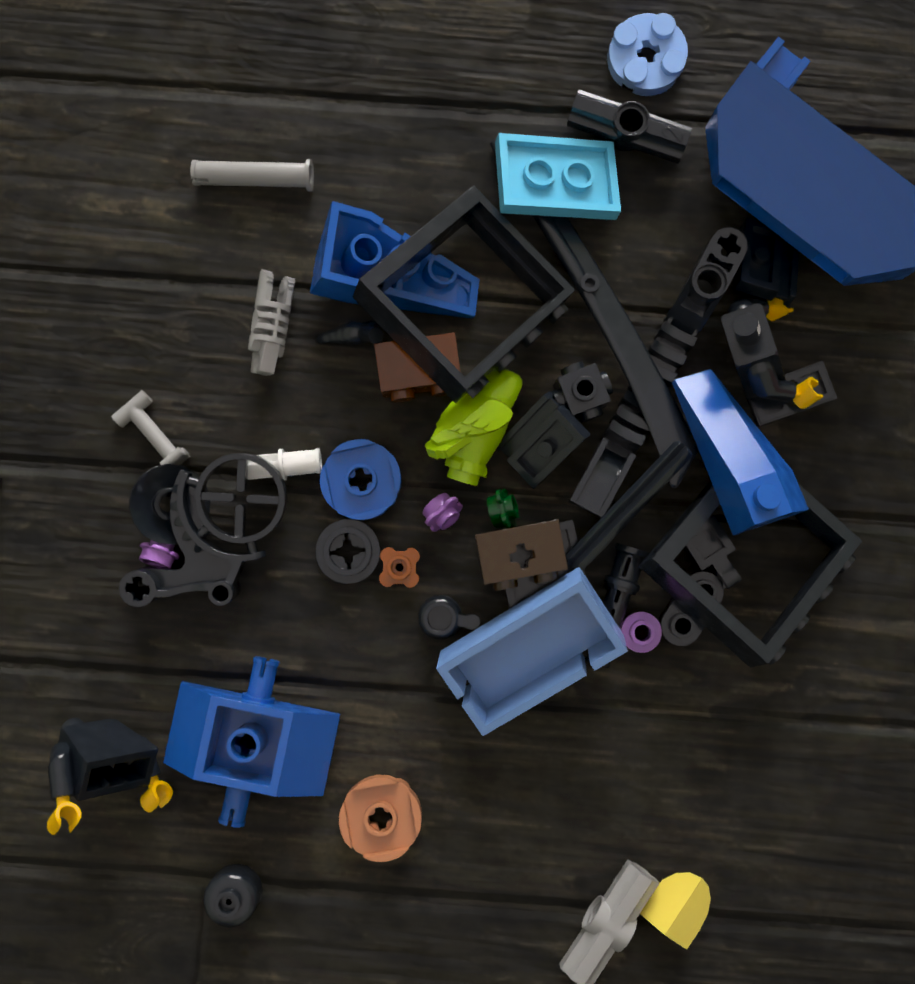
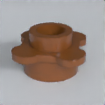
(391, 575)

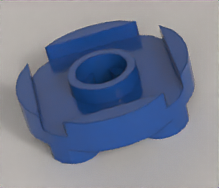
(342, 467)

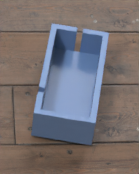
(531, 651)

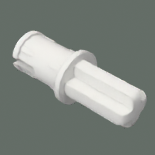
(288, 464)

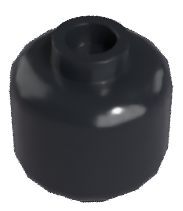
(233, 895)

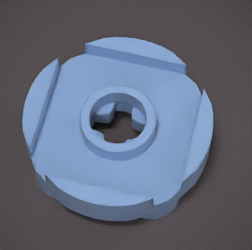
(650, 31)

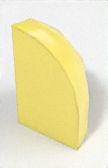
(679, 907)

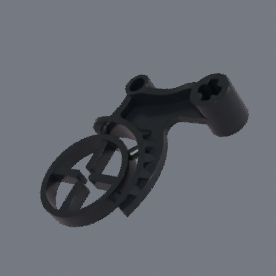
(206, 564)

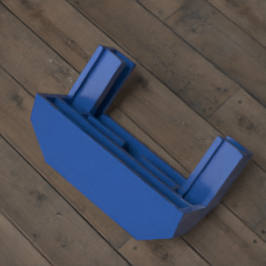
(810, 176)

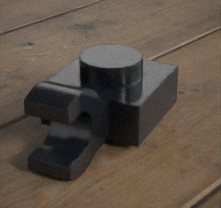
(711, 548)

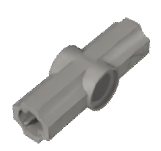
(609, 923)

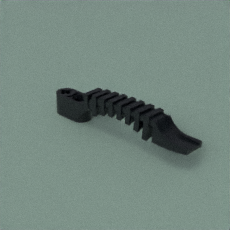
(672, 342)

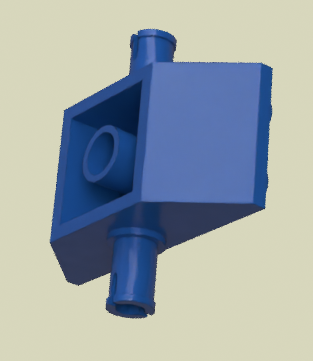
(290, 739)

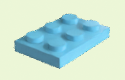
(557, 177)

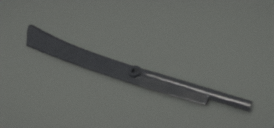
(634, 359)

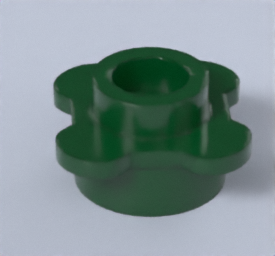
(503, 509)

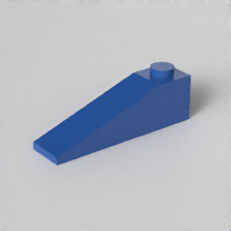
(358, 241)
(742, 464)

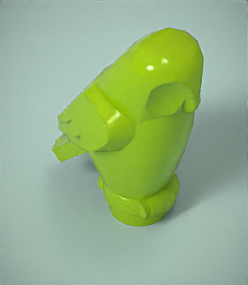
(474, 427)

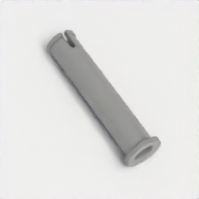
(253, 174)

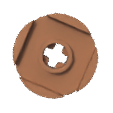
(400, 831)

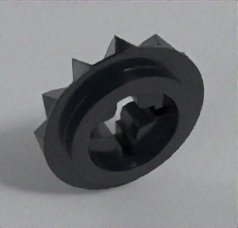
(333, 538)

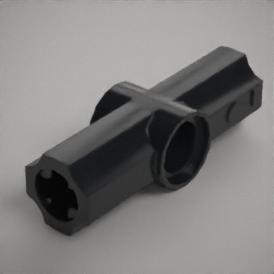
(653, 134)

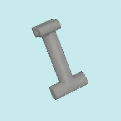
(134, 412)

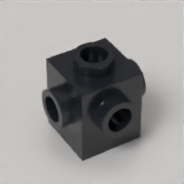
(583, 407)

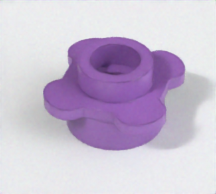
(442, 512)

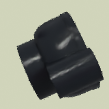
(442, 617)

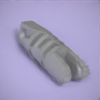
(269, 323)

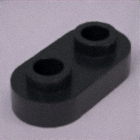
(675, 611)

